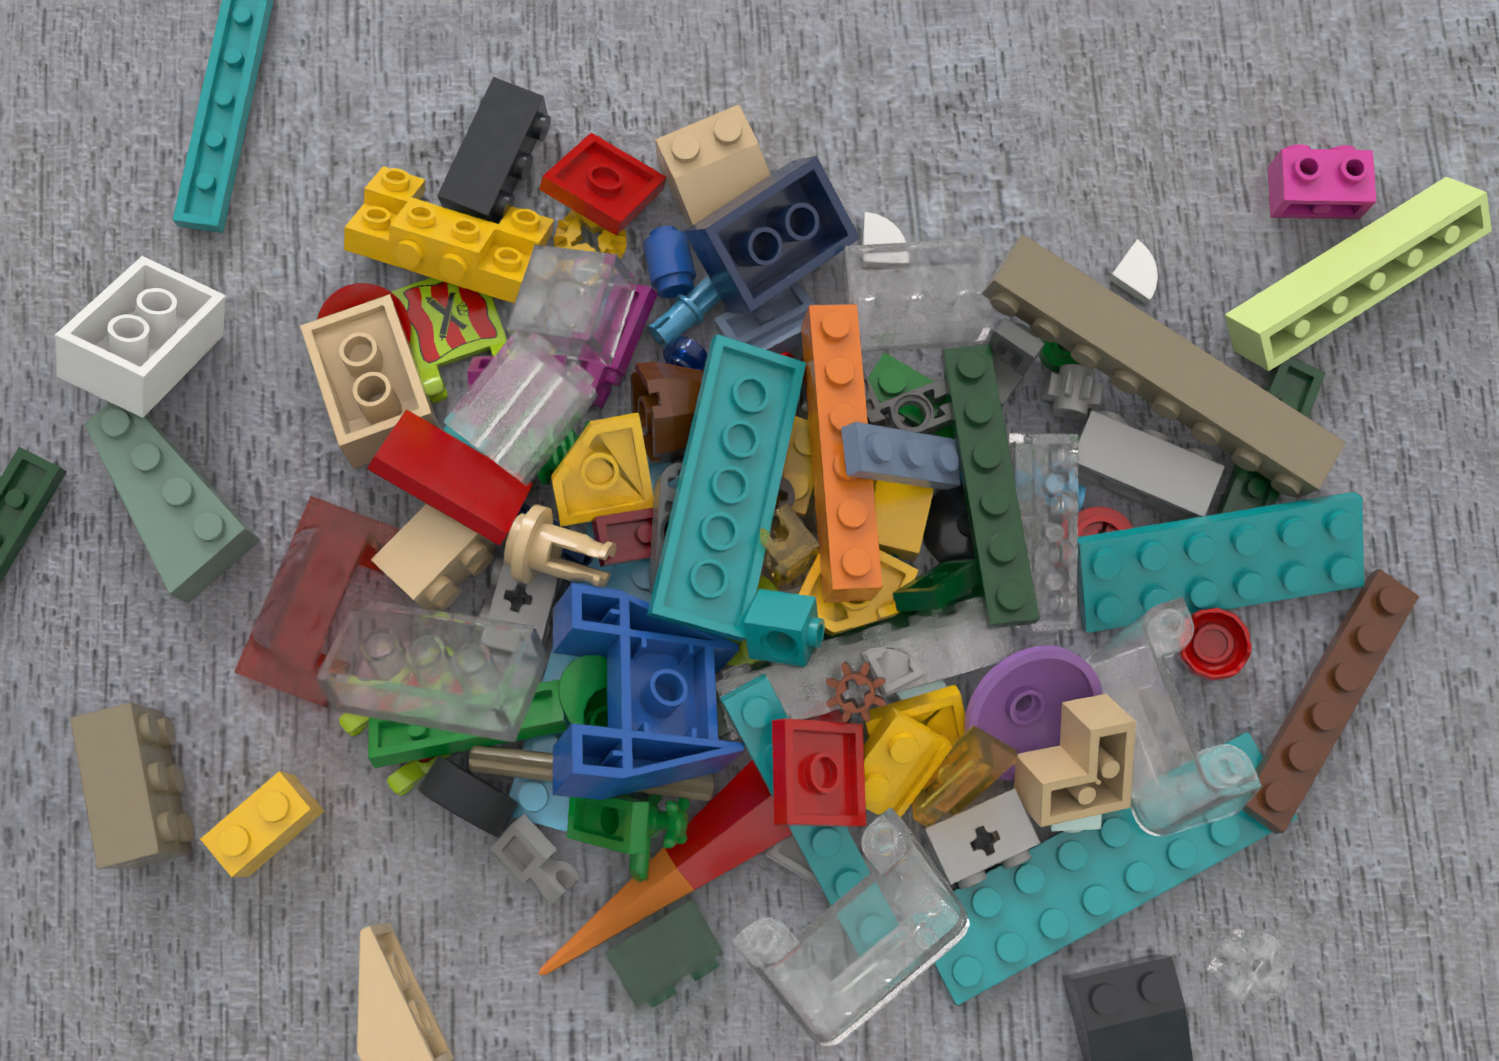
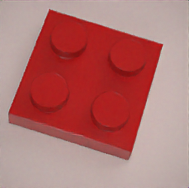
(603, 183)
(818, 773)

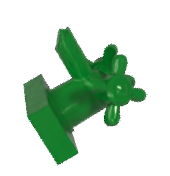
(628, 825)

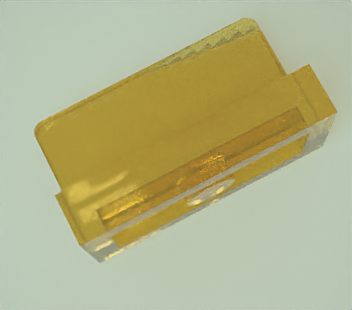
(963, 775)

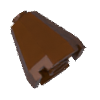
(666, 405)

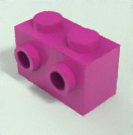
(1321, 183)

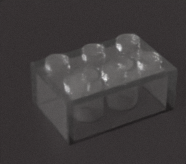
(919, 294)

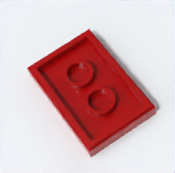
(450, 477)

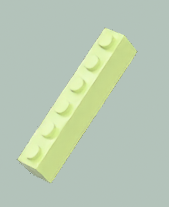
(1358, 272)

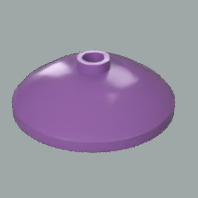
(1043, 681)

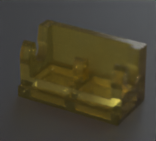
(791, 549)

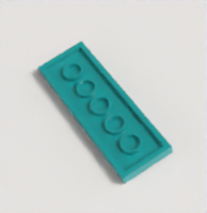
(727, 488)
(1222, 560)

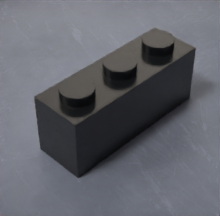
(495, 152)

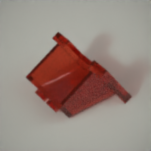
(307, 596)

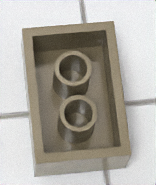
(131, 786)

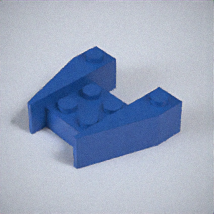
(656, 696)

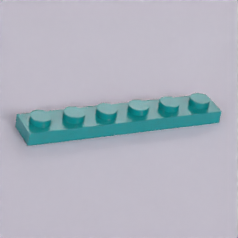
(222, 115)
(826, 849)

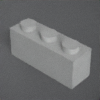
(1146, 467)

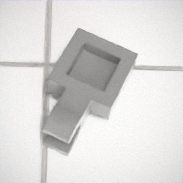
(529, 856)

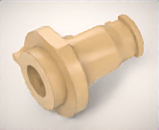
(537, 545)

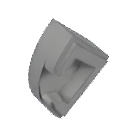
(895, 666)

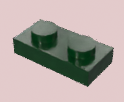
(937, 587)

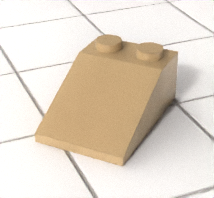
(711, 162)
(365, 375)
(392, 1008)

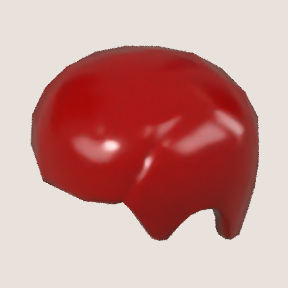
(1217, 646)

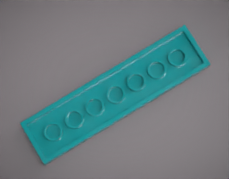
(1079, 886)

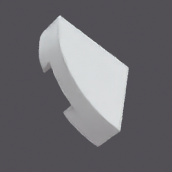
(880, 230)
(1137, 273)

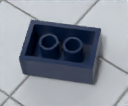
(772, 235)

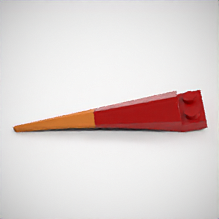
(719, 838)

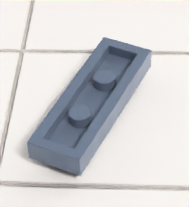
(900, 456)

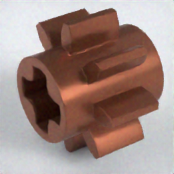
(861, 678)

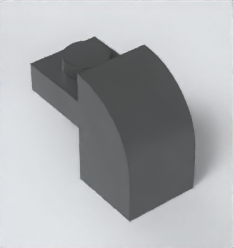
(1013, 353)

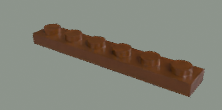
(1329, 699)

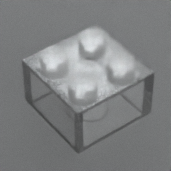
(574, 301)

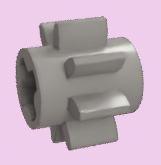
(1073, 392)

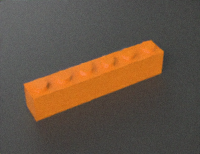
(842, 502)

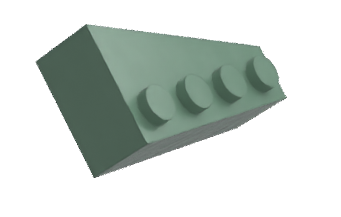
(172, 505)

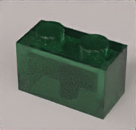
(666, 953)

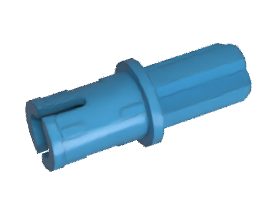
(684, 313)

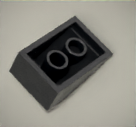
(1130, 1011)

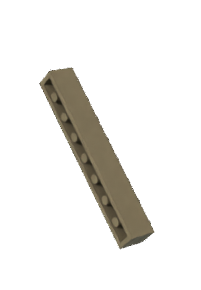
(1162, 369)

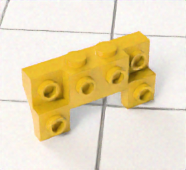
(441, 242)

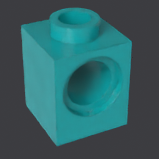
(783, 627)

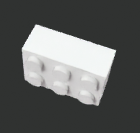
(140, 336)

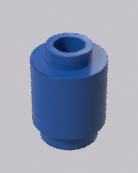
(669, 262)

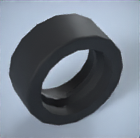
(468, 796)

